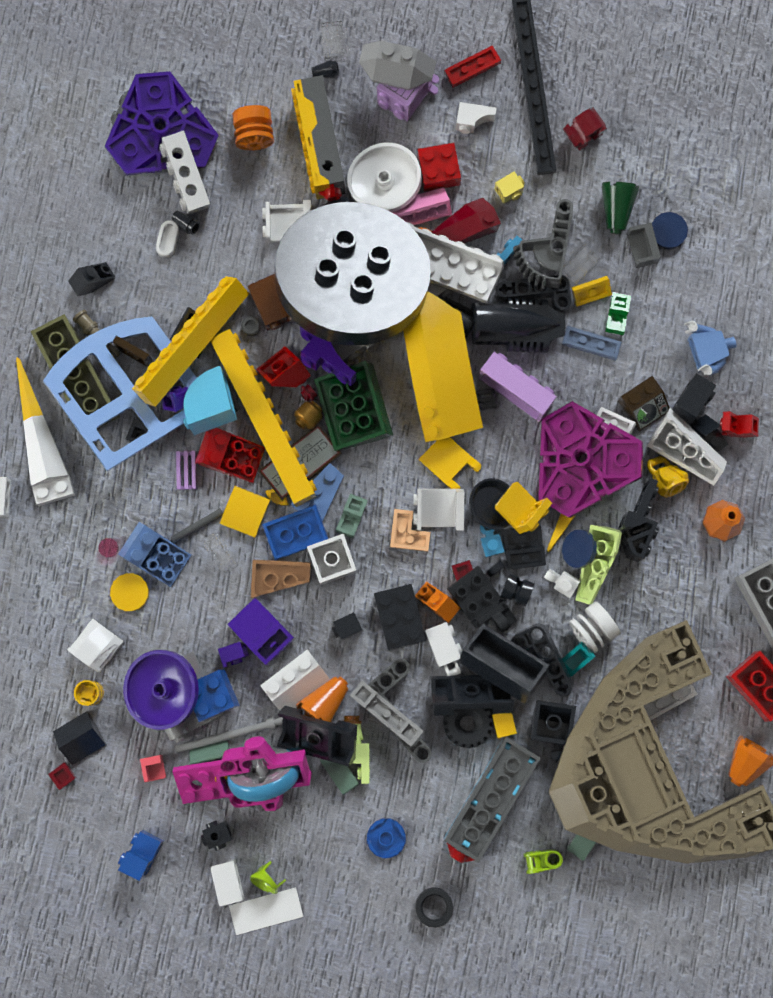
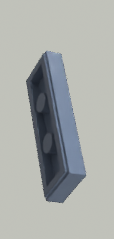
(591, 343)

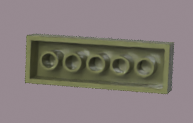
(83, 382)

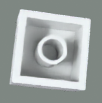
(331, 559)

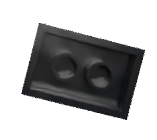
(399, 617)

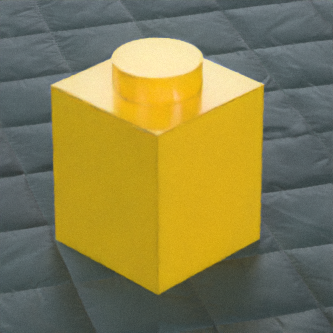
(503, 724)

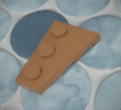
(277, 575)

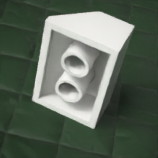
(295, 681)

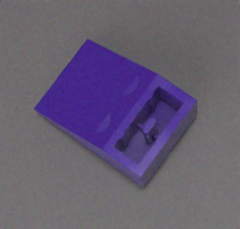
(261, 631)

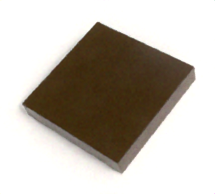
(132, 351)

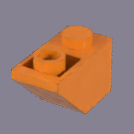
(437, 602)

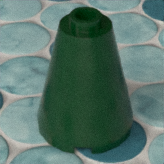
(618, 204)

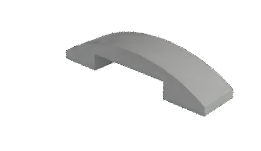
(386, 713)

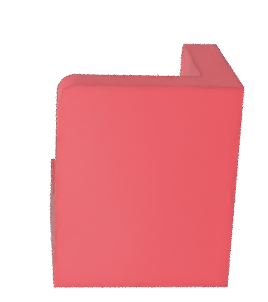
(153, 768)

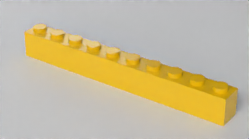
(261, 414)

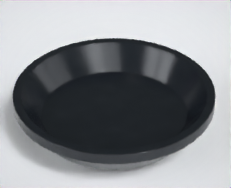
(483, 501)

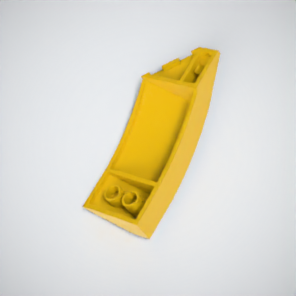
(441, 371)

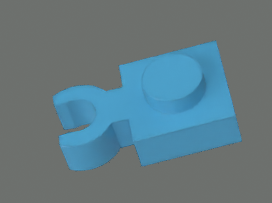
(491, 543)

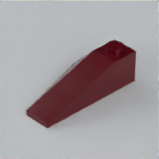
(470, 222)

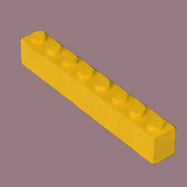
(190, 341)

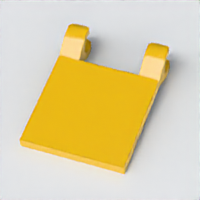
(446, 460)

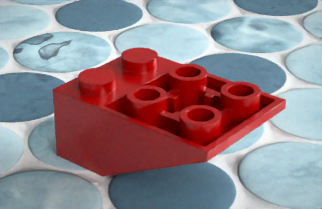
(230, 454)

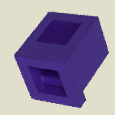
(174, 399)
(233, 654)

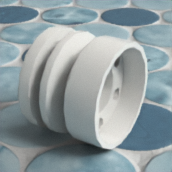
(594, 627)

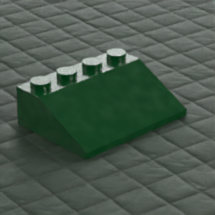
(354, 412)

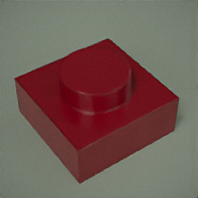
(461, 569)
(62, 776)

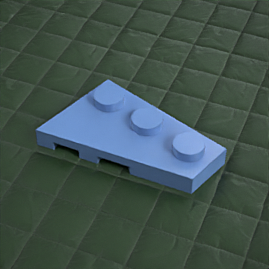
(327, 486)

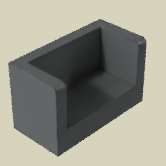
(643, 245)

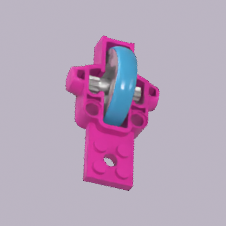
(249, 776)

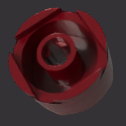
(584, 128)

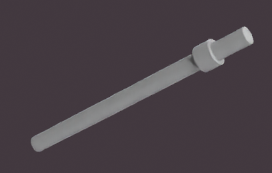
(270, 724)

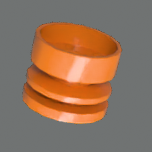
(253, 127)

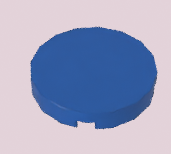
(386, 838)

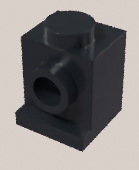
(137, 427)

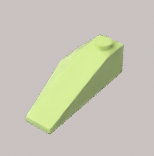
(594, 574)

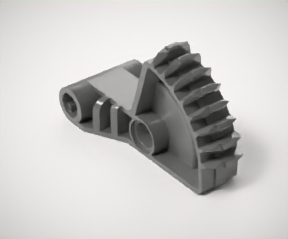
(544, 248)

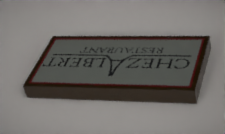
(314, 451)

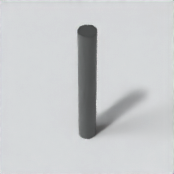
(197, 525)

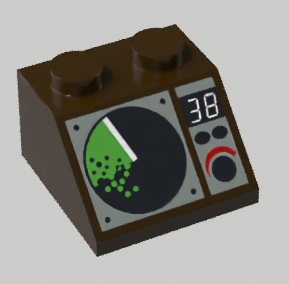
(645, 403)

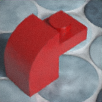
(739, 425)

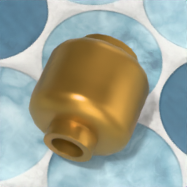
(308, 415)

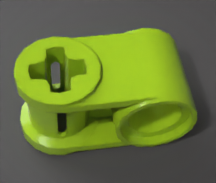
(541, 860)

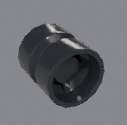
(517, 589)

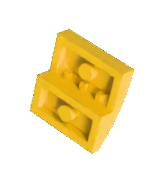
(245, 511)

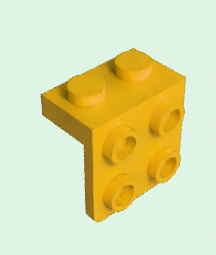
(521, 508)

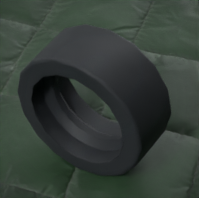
(419, 907)

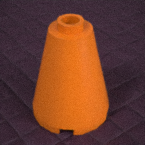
(324, 700)

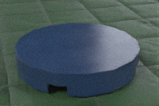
(669, 230)
(579, 548)

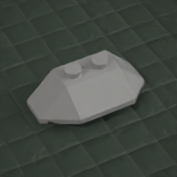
(396, 65)

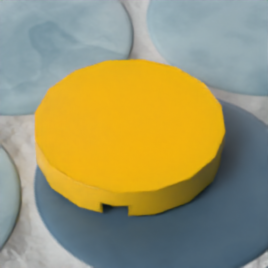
(129, 592)

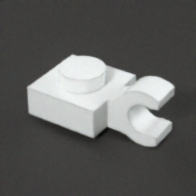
(565, 583)

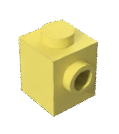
(509, 187)

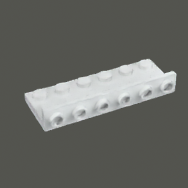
(461, 267)

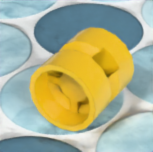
(88, 693)

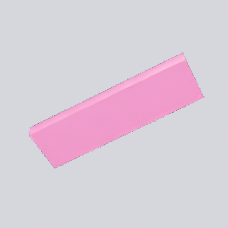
(426, 207)

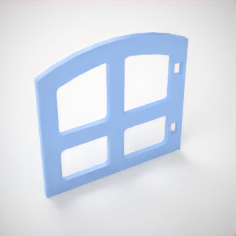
(87, 424)

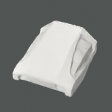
(95, 646)

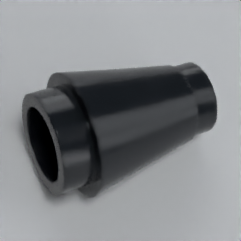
(328, 69)
(186, 222)

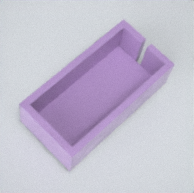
(517, 386)

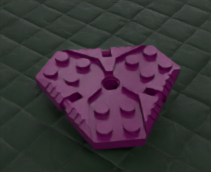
(611, 459)

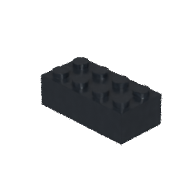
(503, 663)

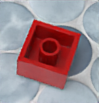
(439, 166)

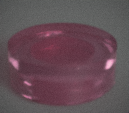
(108, 548)

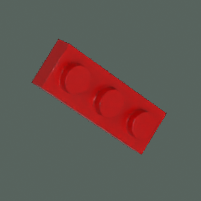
(472, 66)

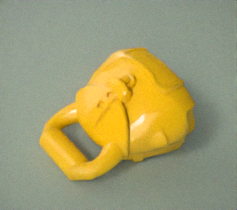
(670, 478)

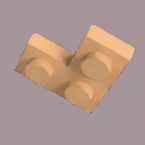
(405, 538)

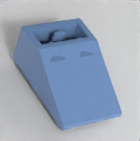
(154, 554)

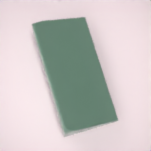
(208, 752)

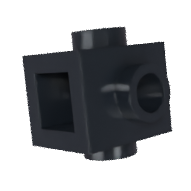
(223, 832)

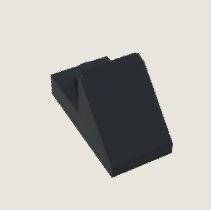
(708, 430)

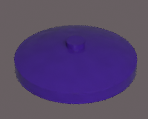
(160, 689)

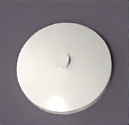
(385, 176)

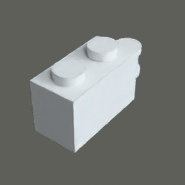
(444, 647)

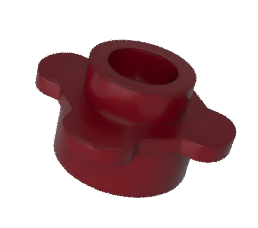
(308, 393)

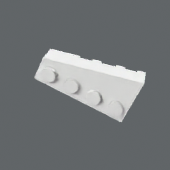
(686, 448)

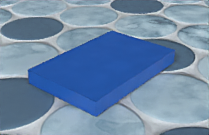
(295, 532)

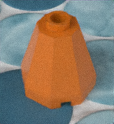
(723, 520)
(748, 762)

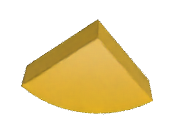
(274, 497)

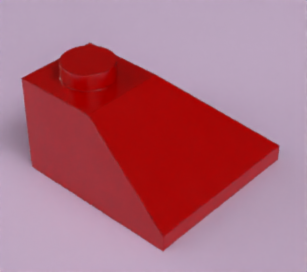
(284, 370)

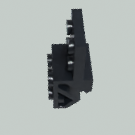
(638, 546)

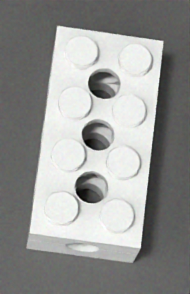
(178, 144)

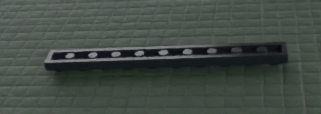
(534, 87)

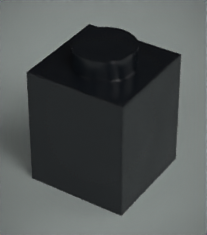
(346, 626)

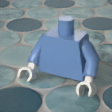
(708, 347)

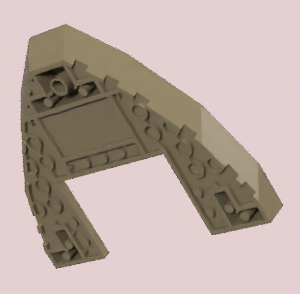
(619, 782)

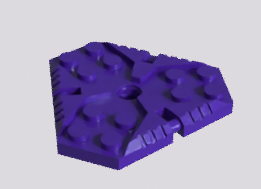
(156, 100)

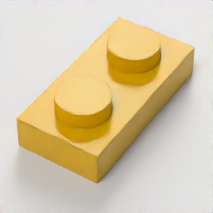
(591, 291)

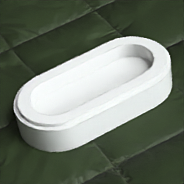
(167, 239)

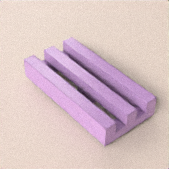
(178, 470)

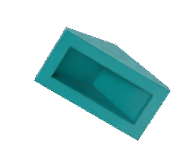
(577, 658)

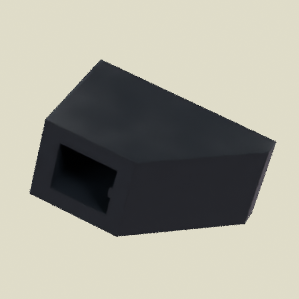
(91, 278)

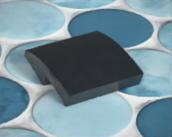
(523, 549)

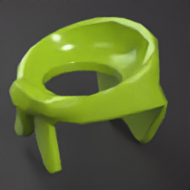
(262, 879)

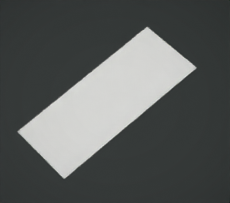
(266, 911)

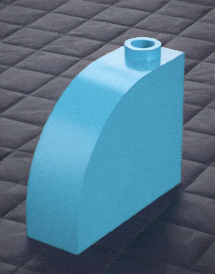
(208, 402)

